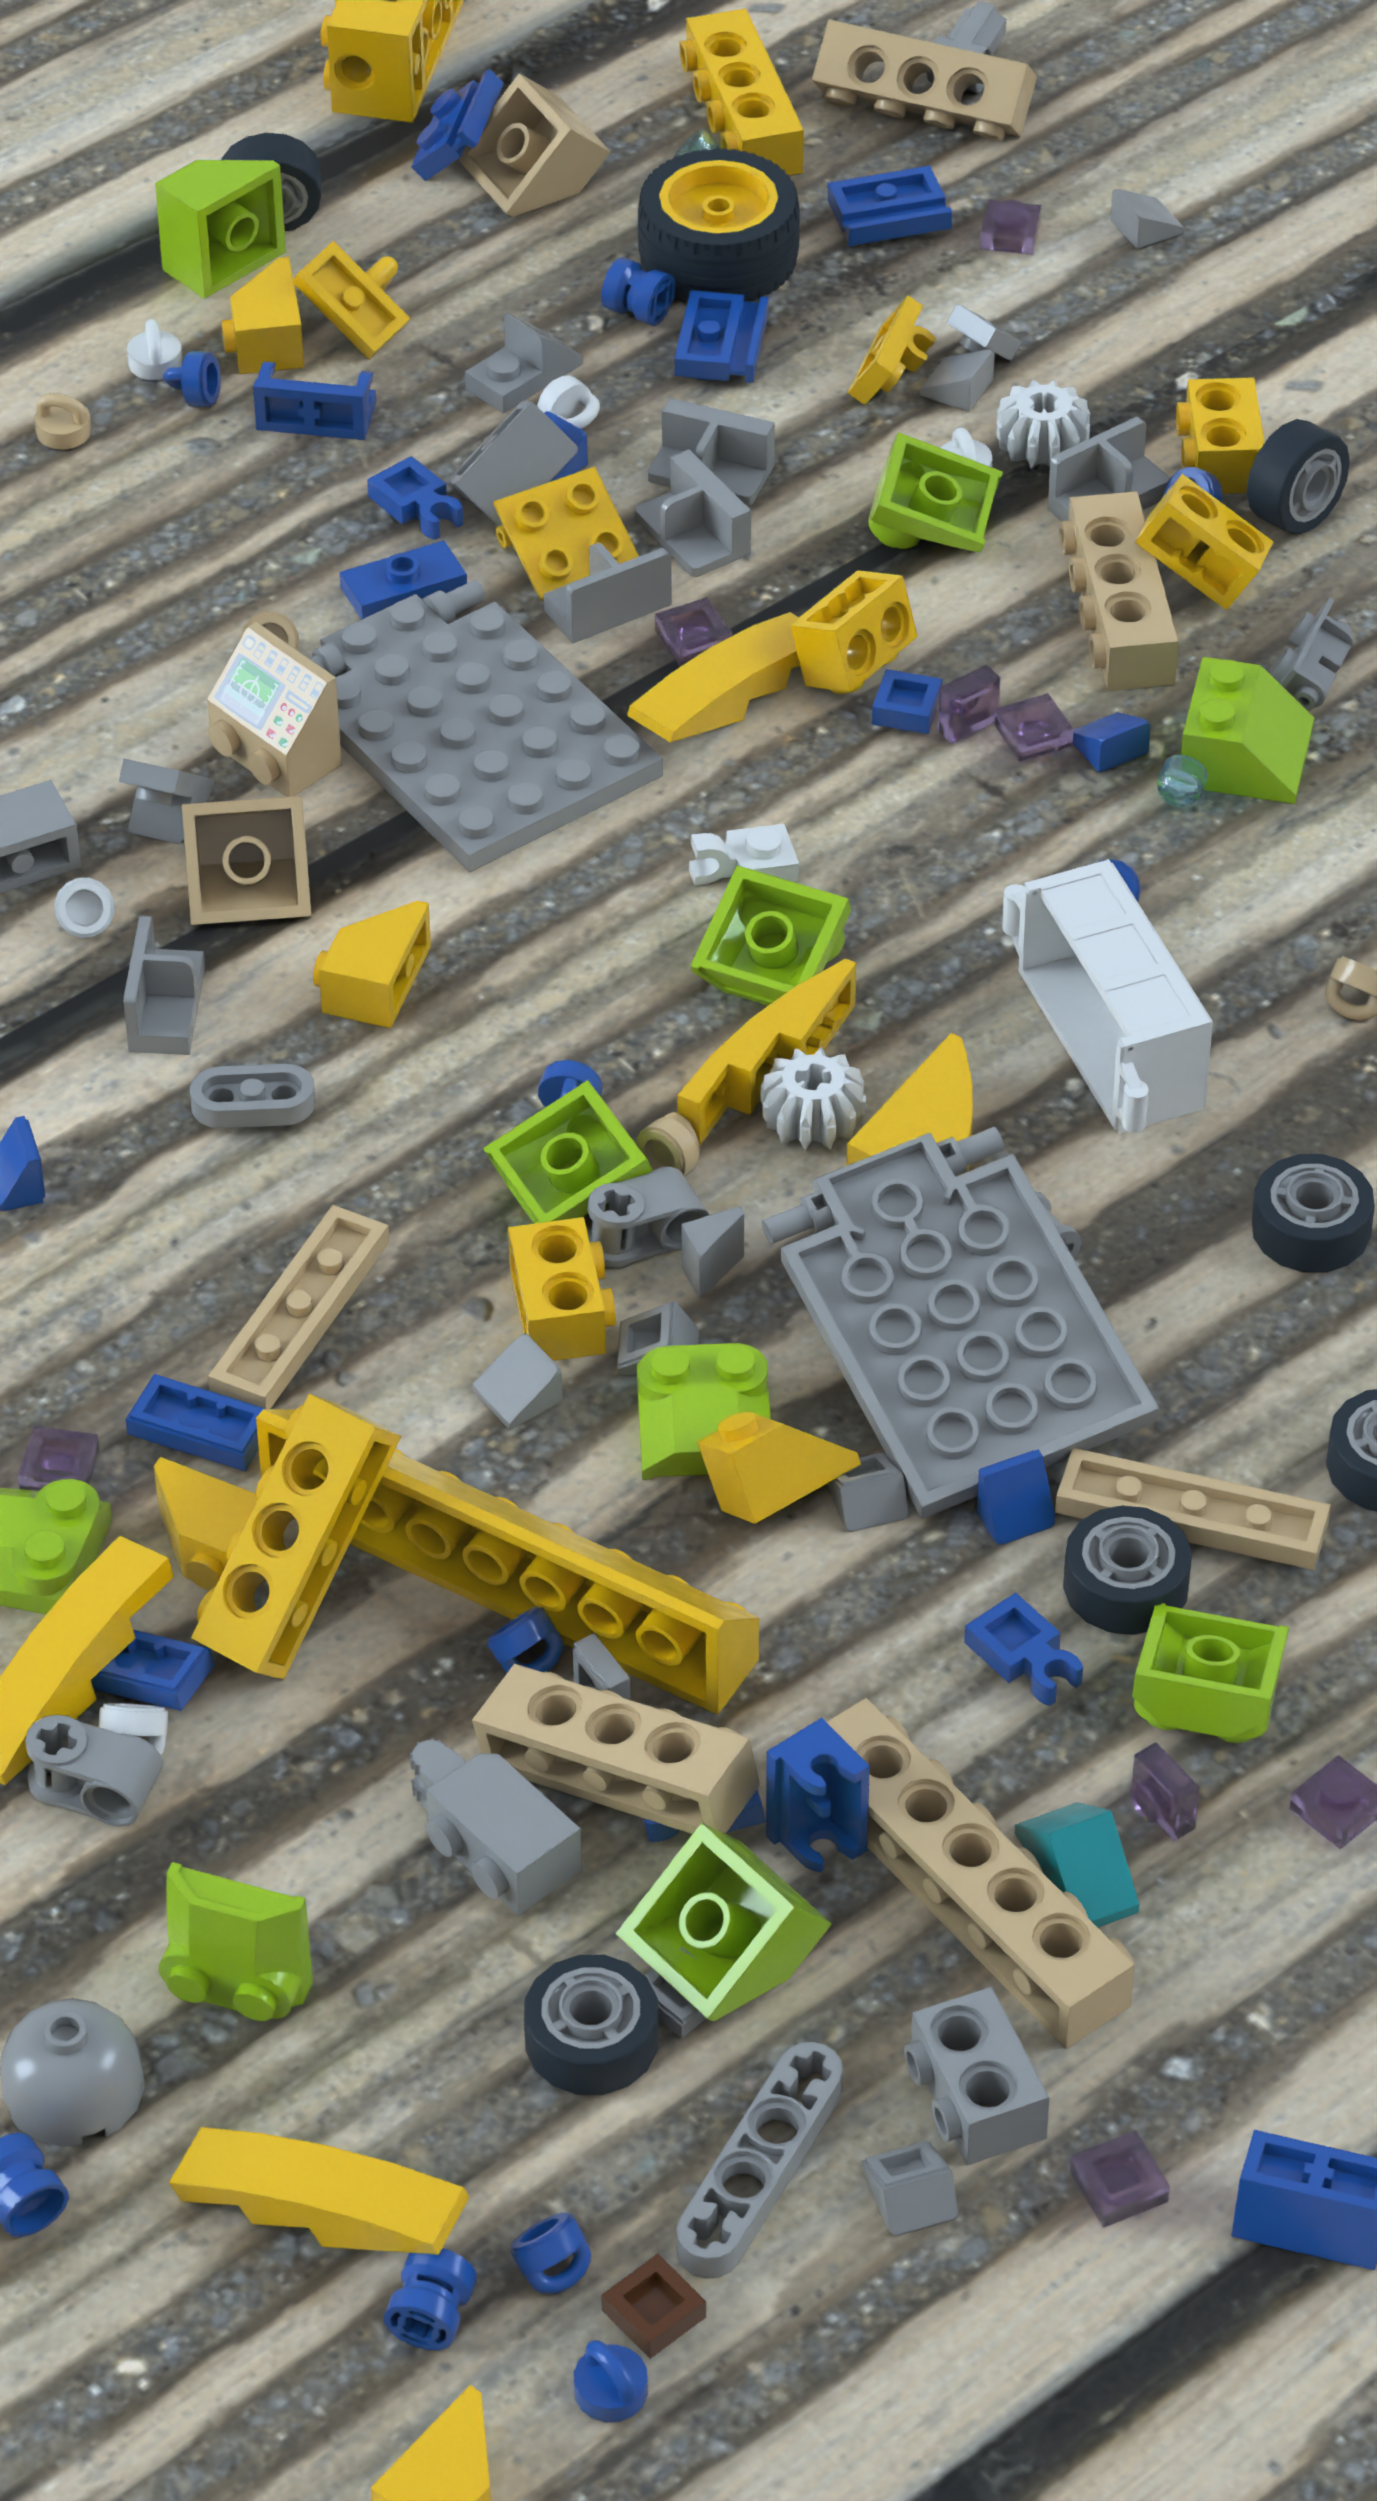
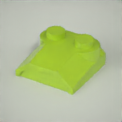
(932, 497)
(769, 936)
(564, 1155)
(686, 1396)
(48, 1541)
(1208, 1673)
(235, 1945)

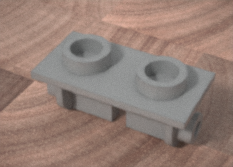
(1316, 659)

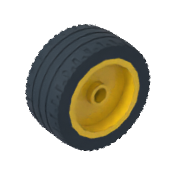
(720, 223)

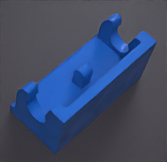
(313, 406)
(817, 1792)
(1308, 2200)

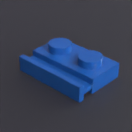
(456, 122)
(889, 205)
(720, 336)

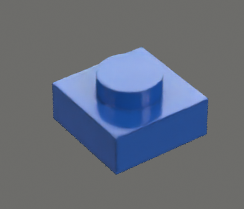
(906, 701)

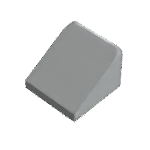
(1143, 218)
(960, 379)
(712, 1248)
(653, 1329)
(520, 1383)
(870, 1494)
(911, 2187)

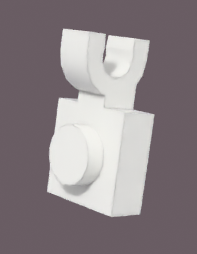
(755, 848)

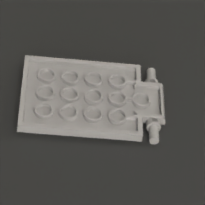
(477, 724)
(957, 1315)

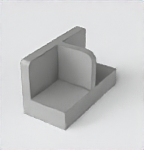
(728, 443)
(514, 458)
(1106, 465)
(699, 519)
(611, 593)
(161, 995)

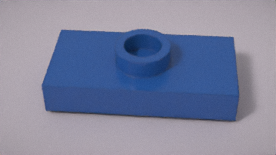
(402, 576)
(196, 1422)
(156, 1671)

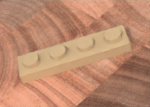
(299, 1308)
(1204, 1508)

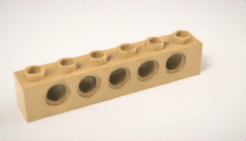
(974, 1879)

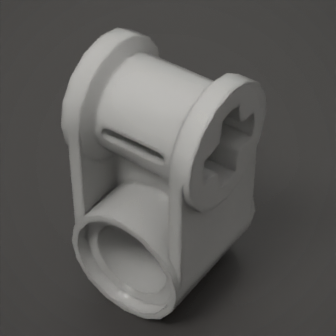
(644, 1214)
(98, 1773)

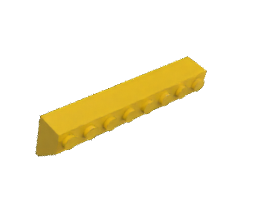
(519, 1561)

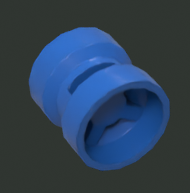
(638, 291)
(28, 2192)
(428, 2303)

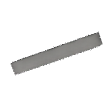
(765, 2160)

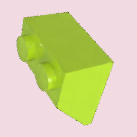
(220, 221)
(1247, 731)
(727, 1914)

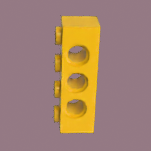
(742, 88)
(327, 1521)

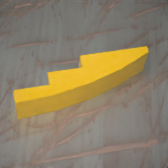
(720, 682)
(799, 1019)
(74, 1644)
(311, 2185)

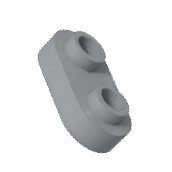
(252, 1095)

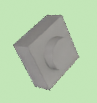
(982, 334)

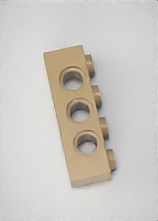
(852, 48)
(1120, 592)
(617, 1751)

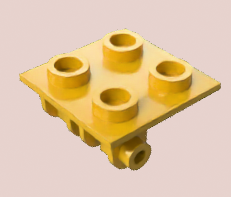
(558, 524)

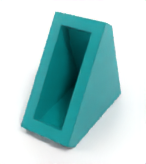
(1085, 1857)

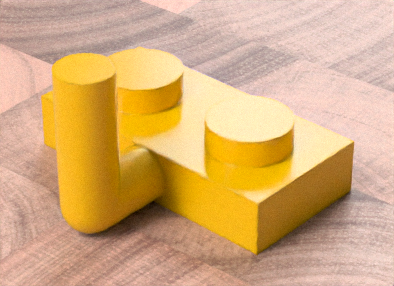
(354, 297)

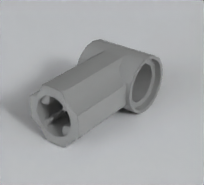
(976, 31)

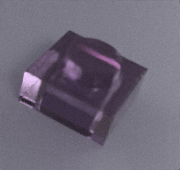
(1010, 227)
(690, 629)
(968, 703)
(1033, 727)
(57, 1456)
(1164, 1792)
(1336, 1802)
(1119, 2178)

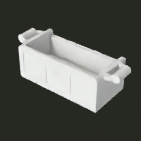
(1111, 994)

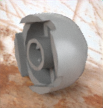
(71, 2072)

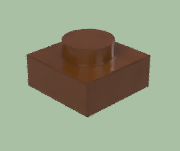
(653, 2306)

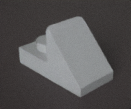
(521, 367)
(160, 798)

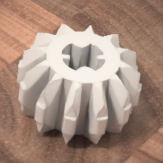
(1041, 422)
(813, 1098)

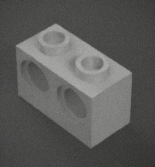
(989, 2072)

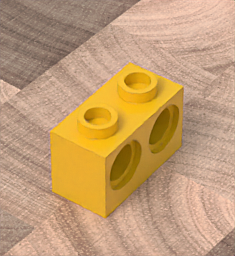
(1221, 429)
(1204, 542)
(854, 631)
(559, 1288)

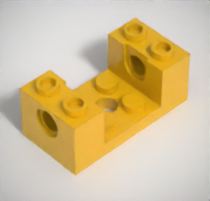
(384, 54)

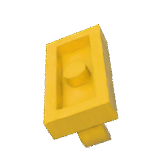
(893, 349)

